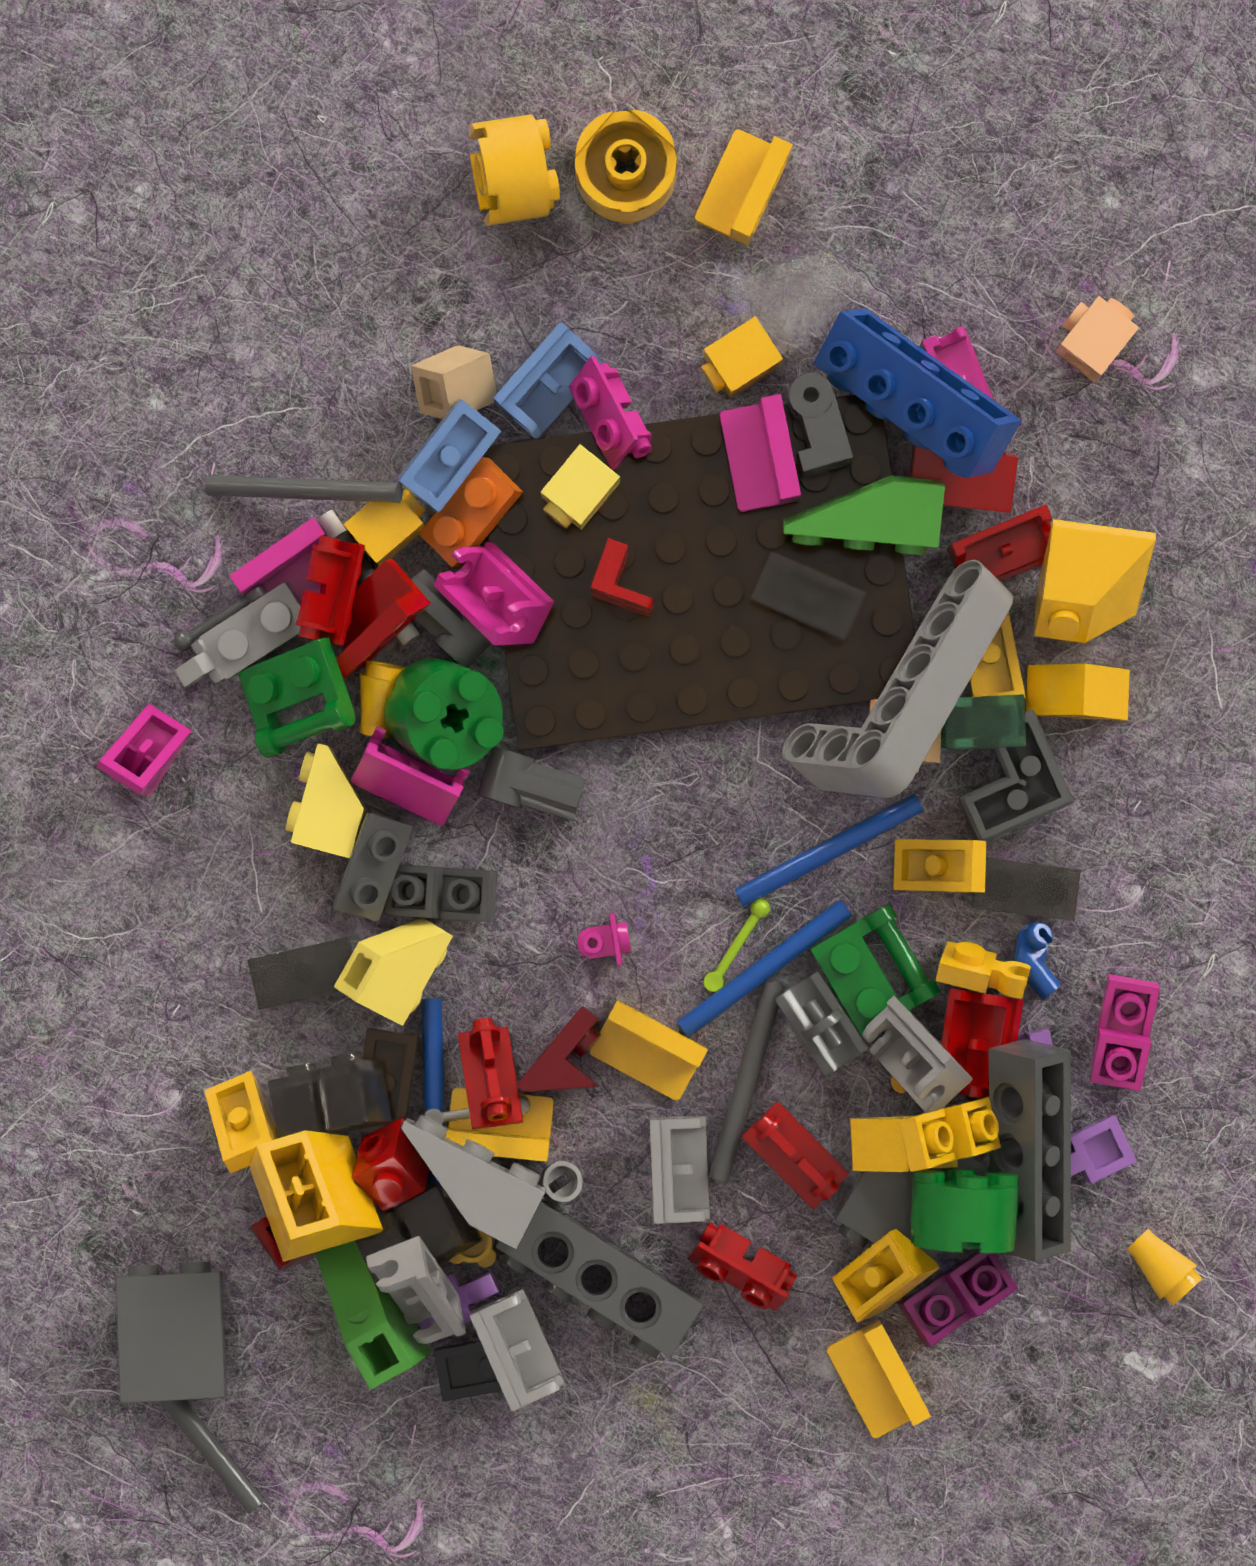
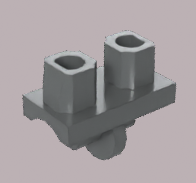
(821, 1023)

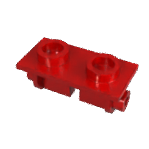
(338, 569)
(489, 1075)
(795, 1155)
(724, 1261)

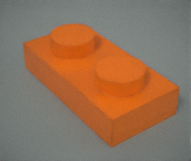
(471, 511)

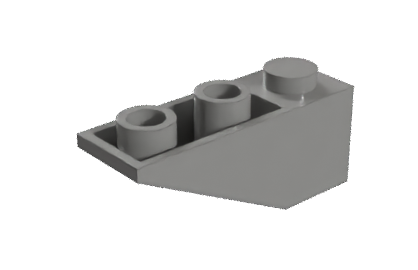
(483, 1191)

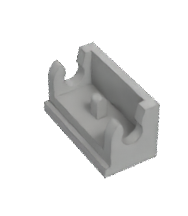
(915, 1057)
(679, 1169)
(419, 1288)
(517, 1349)

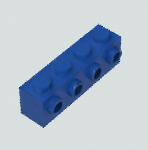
(916, 393)

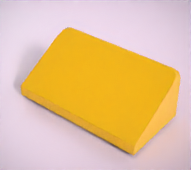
(883, 1275)

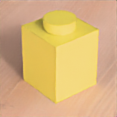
(578, 489)

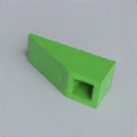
(886, 511)
(368, 1318)

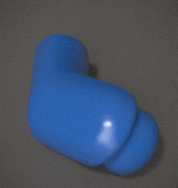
(1032, 949)

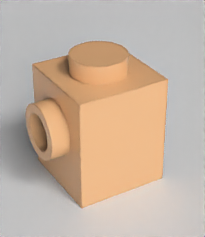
(1096, 336)

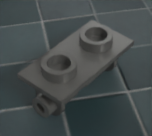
(372, 866)

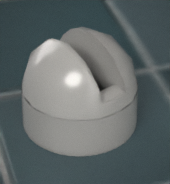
(567, 1191)

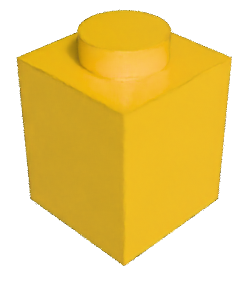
(740, 359)
(386, 526)

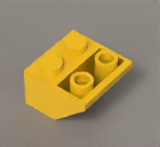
(312, 1193)

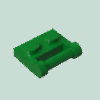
(292, 681)
(858, 977)

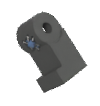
(816, 408)

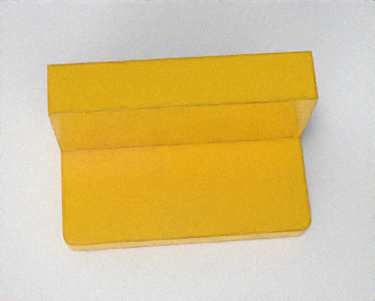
(743, 185)
(648, 1050)
(517, 1141)
(877, 1380)

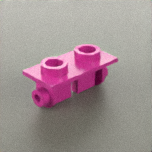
(601, 400)
(605, 940)

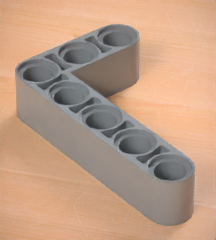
(916, 700)

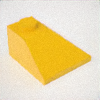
(1090, 579)

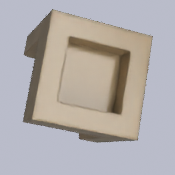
(454, 376)

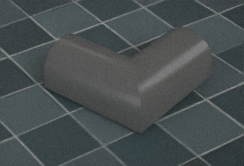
(1026, 793)

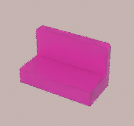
(760, 455)
(282, 562)

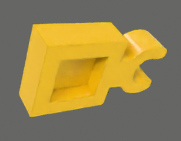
(975, 969)

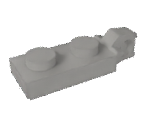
(244, 637)

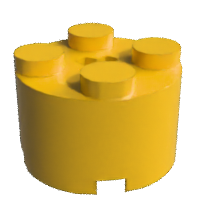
(625, 136)
(512, 169)

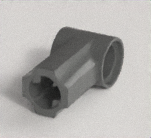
(448, 625)
(520, 781)

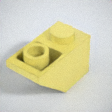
(330, 806)
(394, 968)

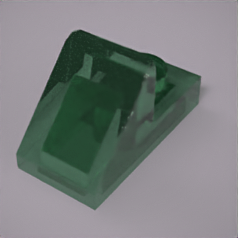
(985, 723)

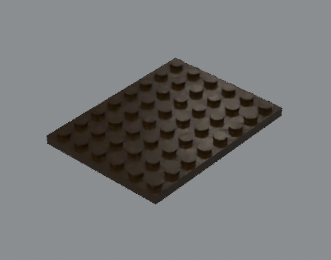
(706, 645)

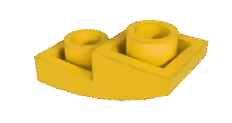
(950, 1134)

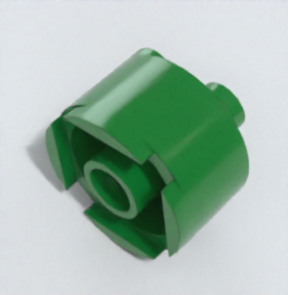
(444, 713)
(964, 1210)

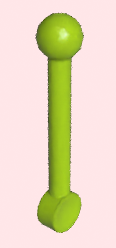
(714, 980)

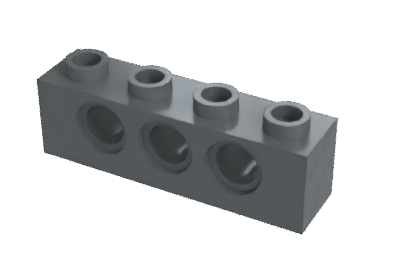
(1034, 1119)
(657, 1333)

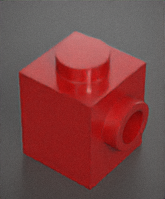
(389, 1166)

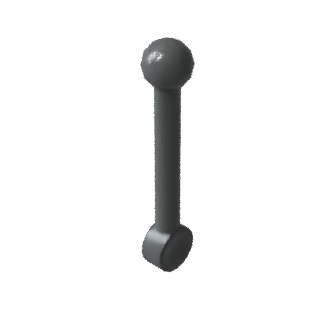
(185, 639)

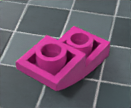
(1124, 1032)

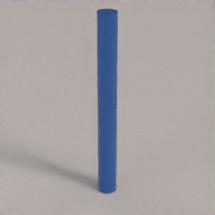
(829, 850)
(764, 968)
(433, 1060)

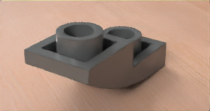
(443, 893)

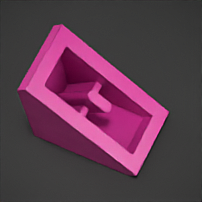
(145, 751)

